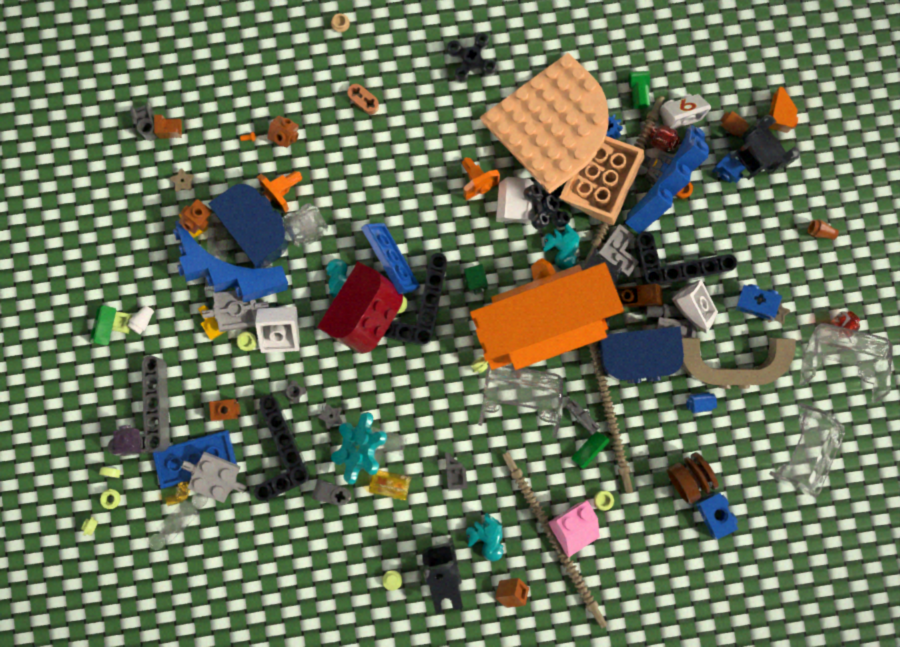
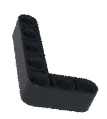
(679, 269)
(425, 308)
(284, 450)

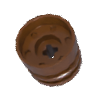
(695, 476)

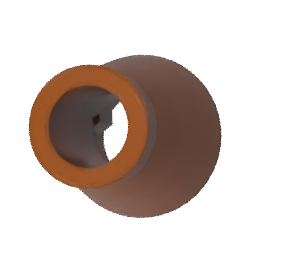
(820, 229)

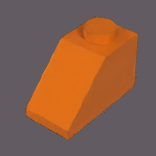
(783, 111)

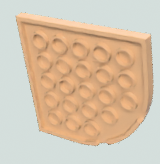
(553, 122)

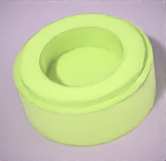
(246, 341)
(110, 472)
(603, 500)

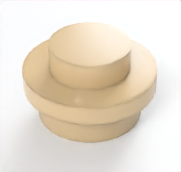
(340, 22)

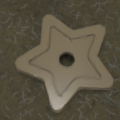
(182, 185)
(781, 316)

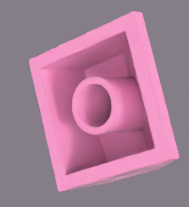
(575, 527)

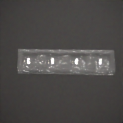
(217, 242)

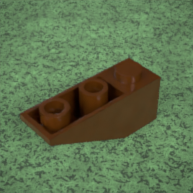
(641, 295)

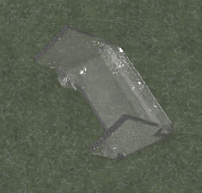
(854, 348)
(524, 389)
(813, 453)

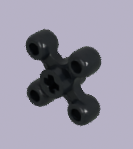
(474, 52)
(546, 206)

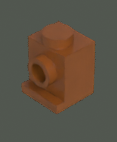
(216, 410)

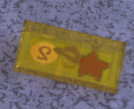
(390, 485)

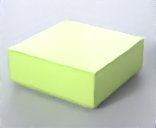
(121, 322)

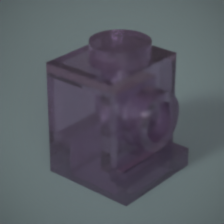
(126, 441)

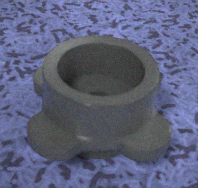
(289, 391)

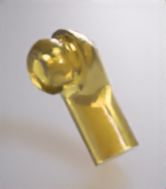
(181, 494)

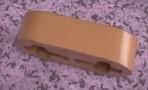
(360, 102)

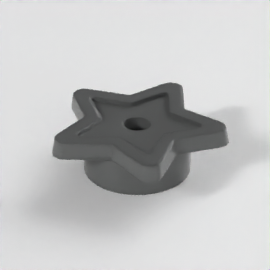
(336, 416)

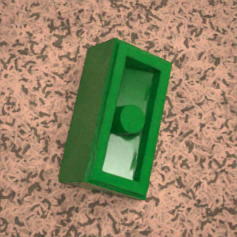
(103, 325)
(590, 449)

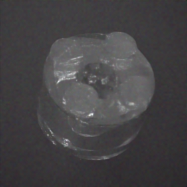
(305, 225)

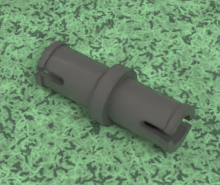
(662, 311)
(582, 417)

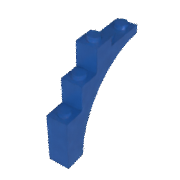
(676, 176)
(248, 282)

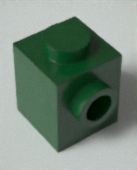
(475, 279)

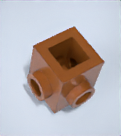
(283, 131)
(195, 216)

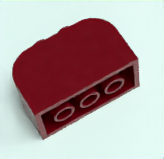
(362, 310)

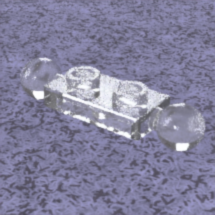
(177, 521)

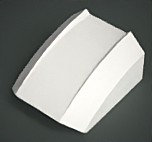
(511, 201)
(696, 305)

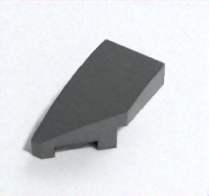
(455, 474)

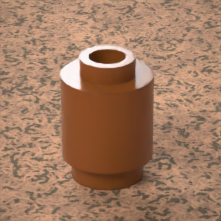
(733, 123)

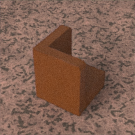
(167, 128)
(512, 593)

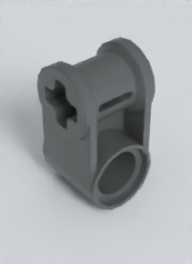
(144, 119)
(327, 493)

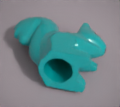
(567, 244)
(337, 270)
(491, 534)

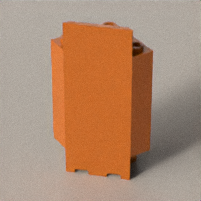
(547, 316)

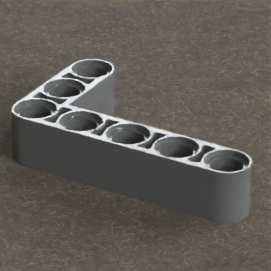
(150, 413)

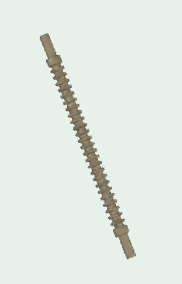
(652, 117)
(623, 469)
(591, 605)

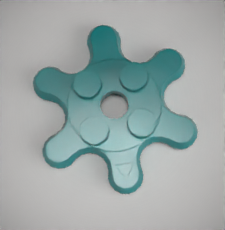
(367, 443)

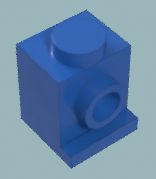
(730, 169)

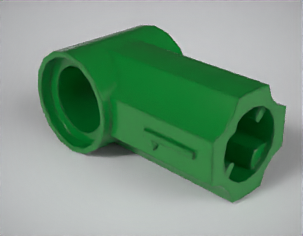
(639, 84)

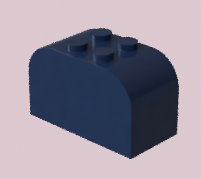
(252, 223)
(642, 354)

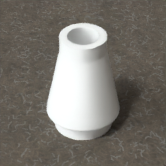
(140, 320)

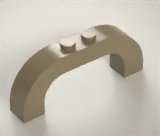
(777, 363)

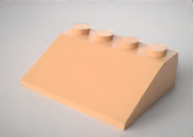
(605, 180)

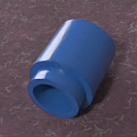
(701, 402)

